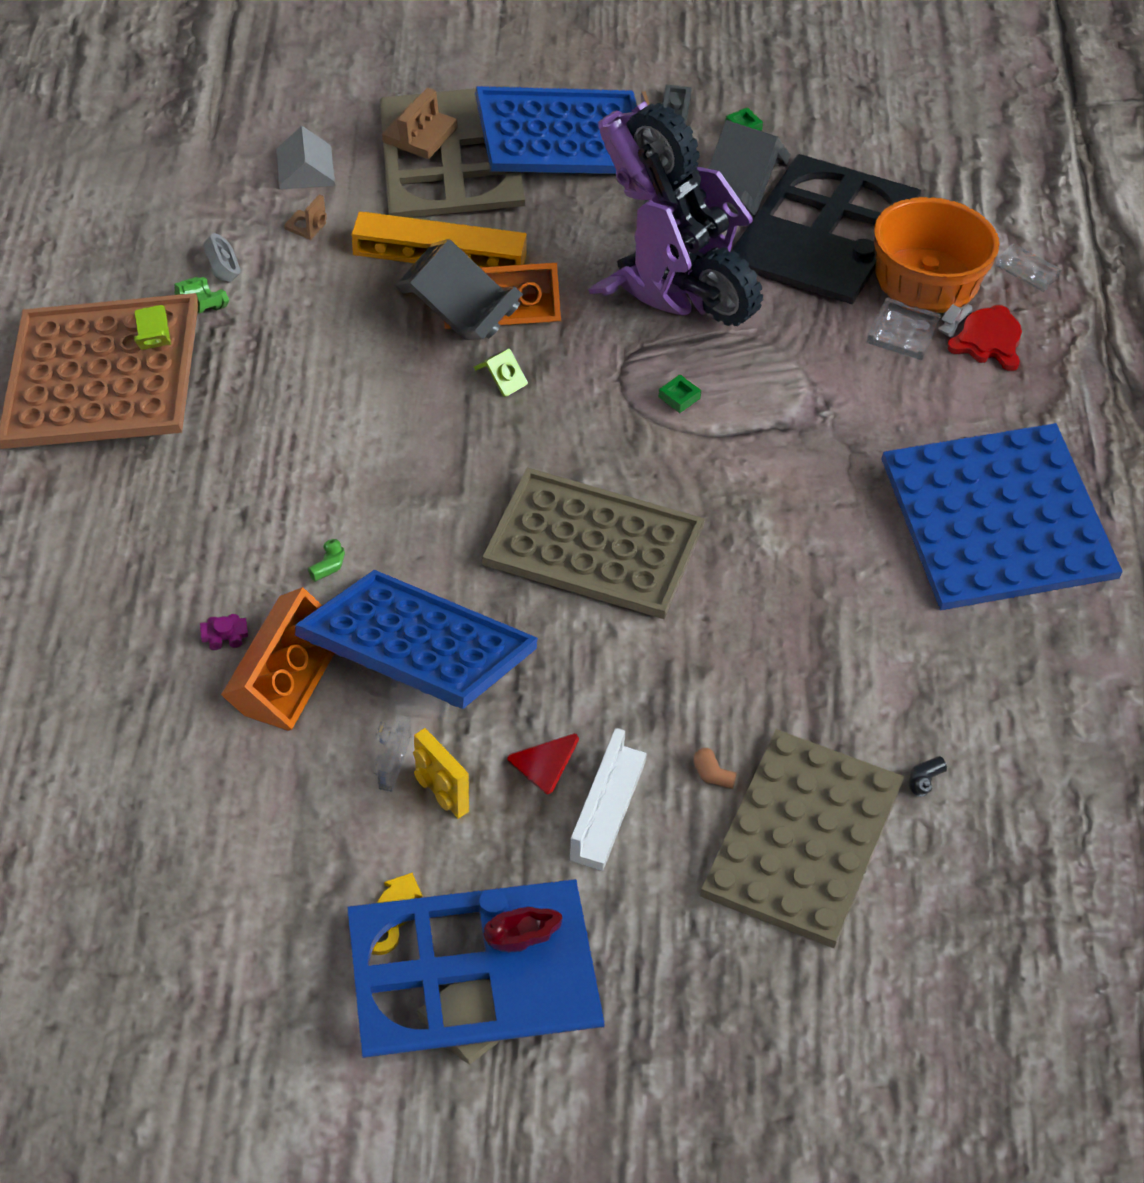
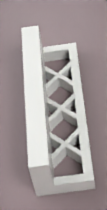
(606, 803)

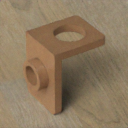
(314, 216)

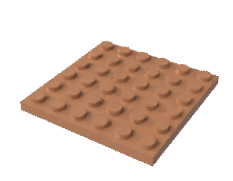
(88, 380)

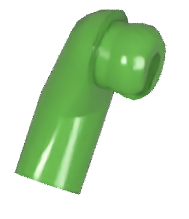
(331, 562)

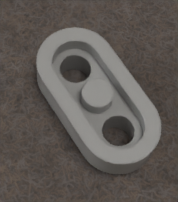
(221, 258)

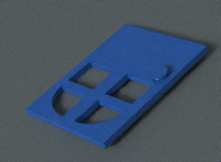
(533, 990)

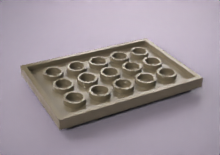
(594, 542)
(803, 838)

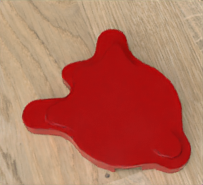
(989, 334)

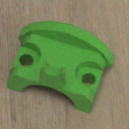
(206, 298)

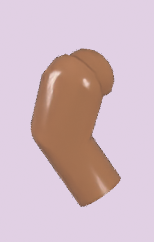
(710, 771)

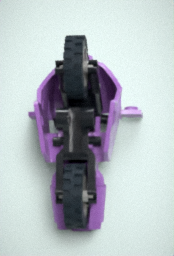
(681, 224)

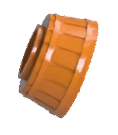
(933, 252)

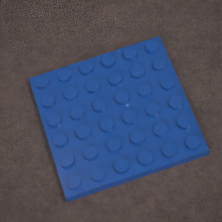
(1000, 516)

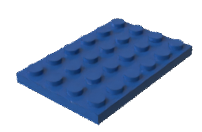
(548, 128)
(417, 638)

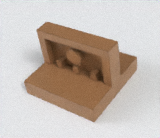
(420, 126)

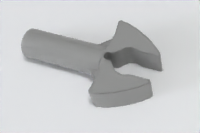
(954, 316)

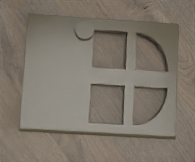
(463, 107)

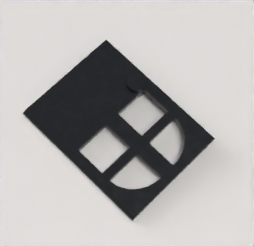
(813, 255)

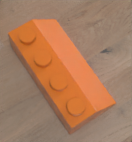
(539, 290)
(278, 666)

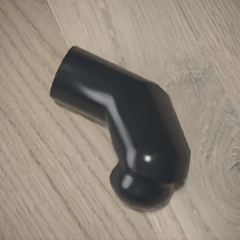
(922, 775)

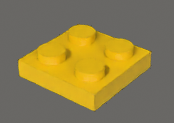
(441, 773)

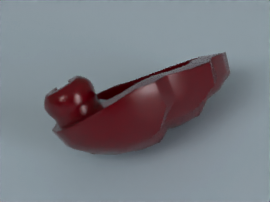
(521, 928)

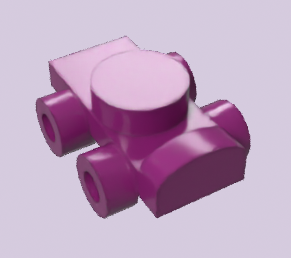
(224, 628)

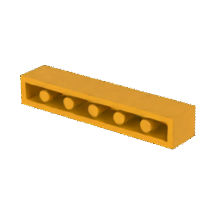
(408, 238)

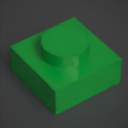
(746, 118)
(679, 393)

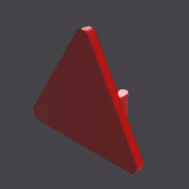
(545, 762)

